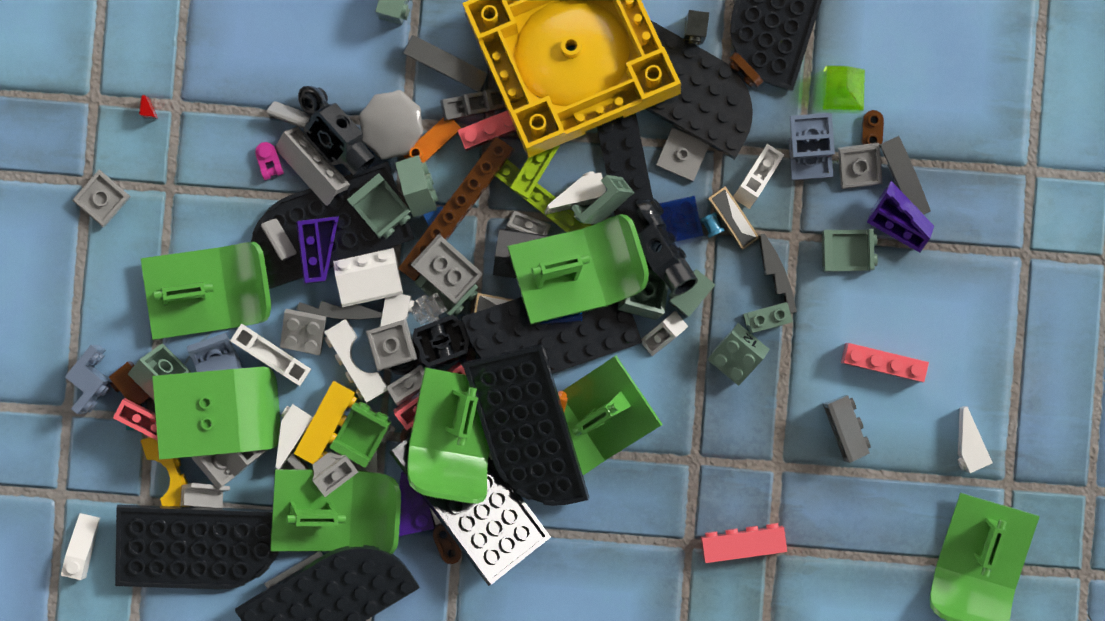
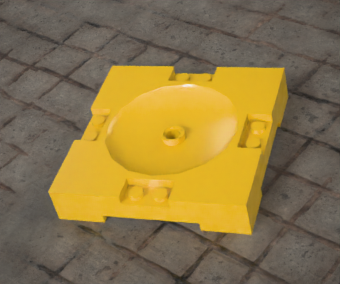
(565, 92)

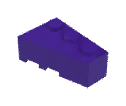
(900, 219)
(315, 247)

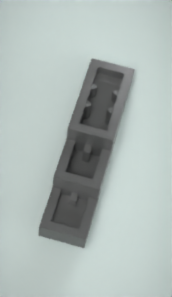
(445, 63)
(472, 104)
(904, 173)
(773, 266)
(349, 312)

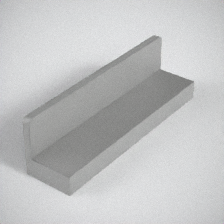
(310, 165)

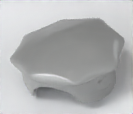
(391, 124)

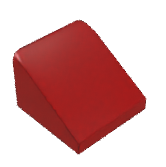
(146, 108)

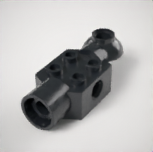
(333, 132)
(661, 251)
(437, 345)

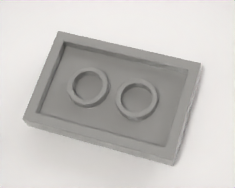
(447, 269)

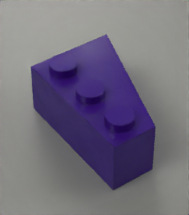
(414, 511)

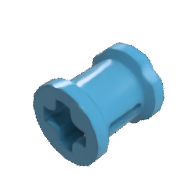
(712, 225)

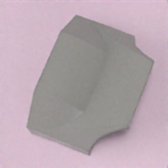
(332, 472)

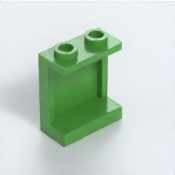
(361, 434)

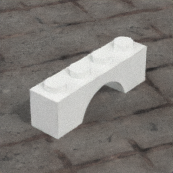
(342, 339)
(270, 355)

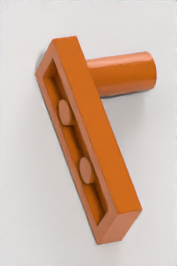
(434, 140)

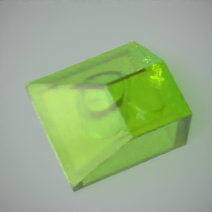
(843, 88)

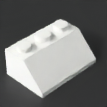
(368, 277)

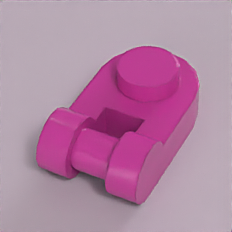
(265, 154)

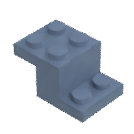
(811, 146)
(214, 354)
(89, 379)

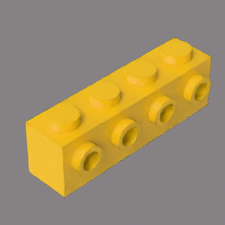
(325, 422)

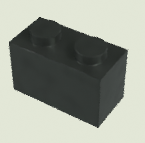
(696, 27)

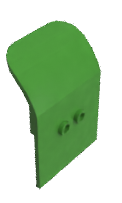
(580, 269)
(206, 290)
(216, 412)
(606, 414)
(448, 440)
(353, 515)
(981, 561)

